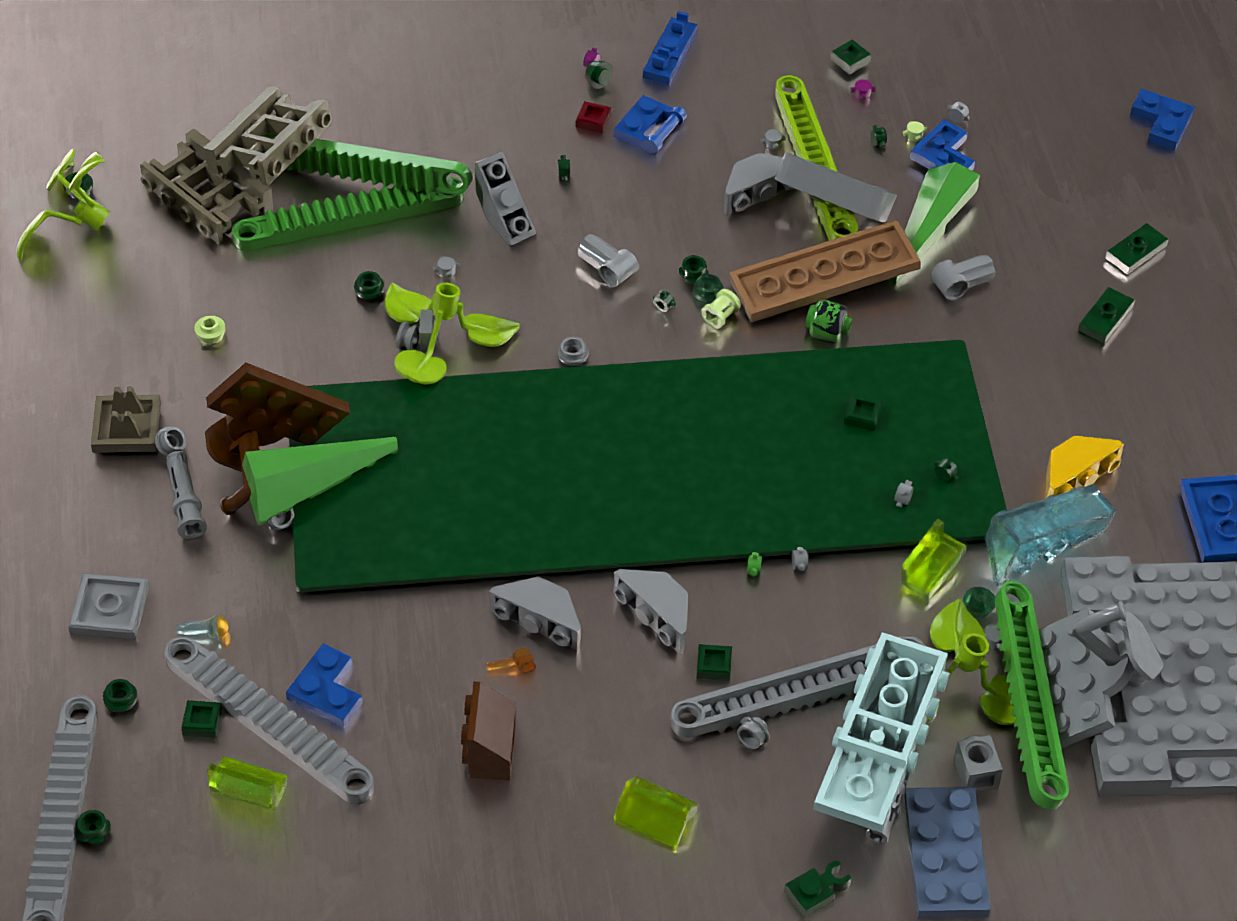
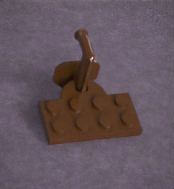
(261, 412)

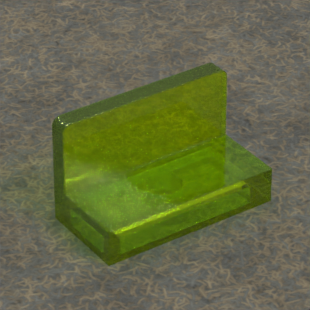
(931, 561)
(247, 782)
(654, 810)

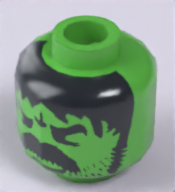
(828, 321)

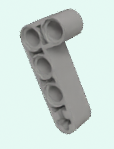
(835, 187)

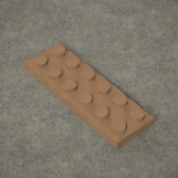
(824, 270)

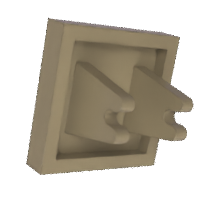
(125, 422)

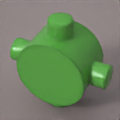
(754, 564)

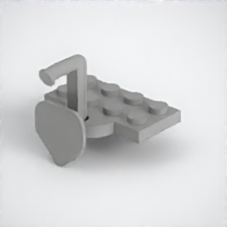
(1092, 666)

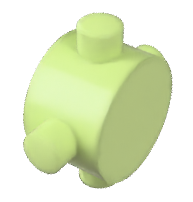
(914, 131)

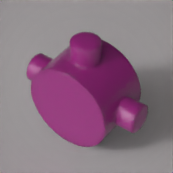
(591, 56)
(862, 89)

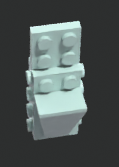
(882, 731)

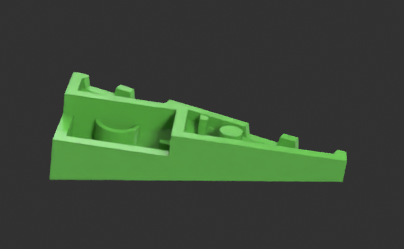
(939, 199)
(293, 474)

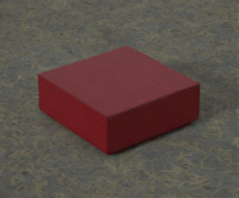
(593, 117)

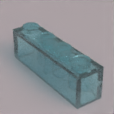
(1045, 529)

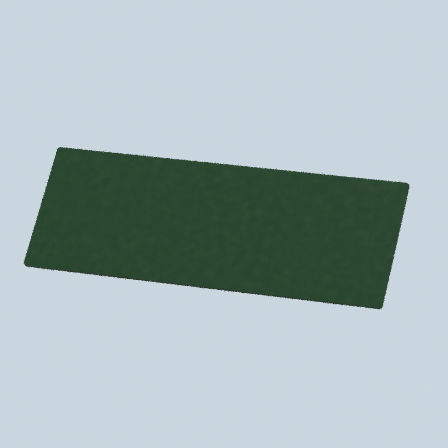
(649, 466)

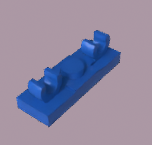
(670, 49)

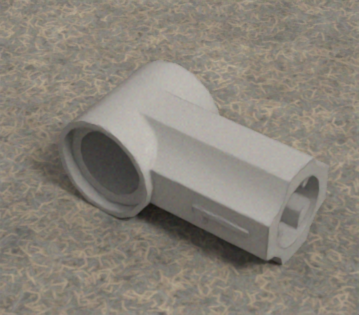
(612, 264)
(956, 278)

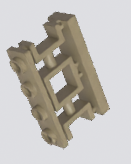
(245, 142)
(194, 207)

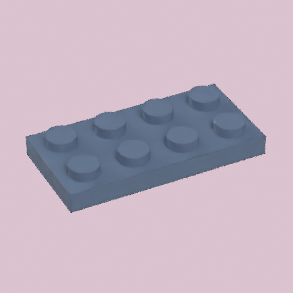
(946, 852)

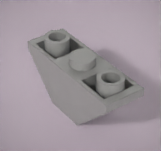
(753, 182)
(502, 199)
(657, 603)
(538, 608)

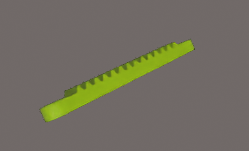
(811, 145)

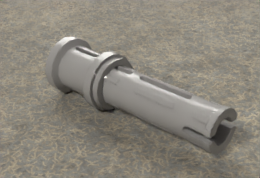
(186, 504)

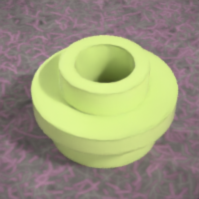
(210, 329)

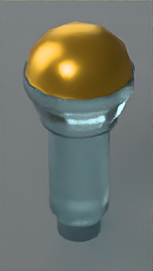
(215, 627)

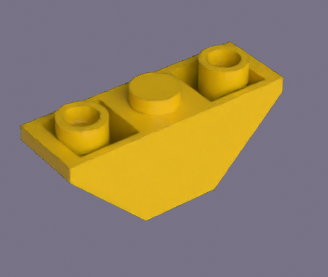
(1081, 462)

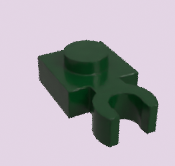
(814, 891)

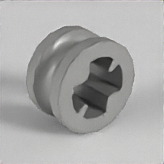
(407, 336)

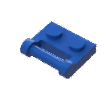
(643, 119)

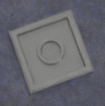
(109, 606)

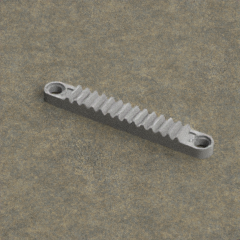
(772, 693)
(270, 719)
(60, 813)

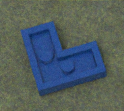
(1169, 116)
(941, 147)
(319, 689)

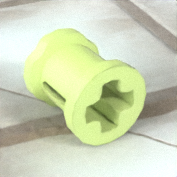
(721, 308)

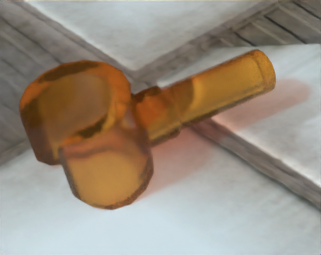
(521, 658)

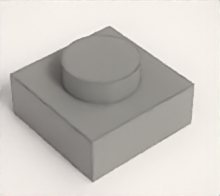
(425, 329)

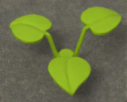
(87, 209)
(406, 306)
(960, 632)

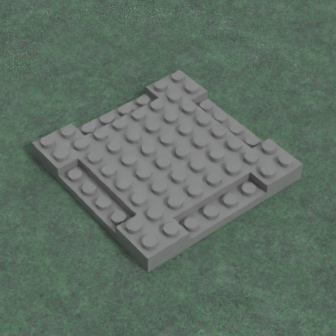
(1182, 724)

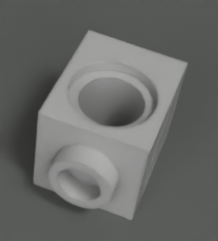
(979, 775)

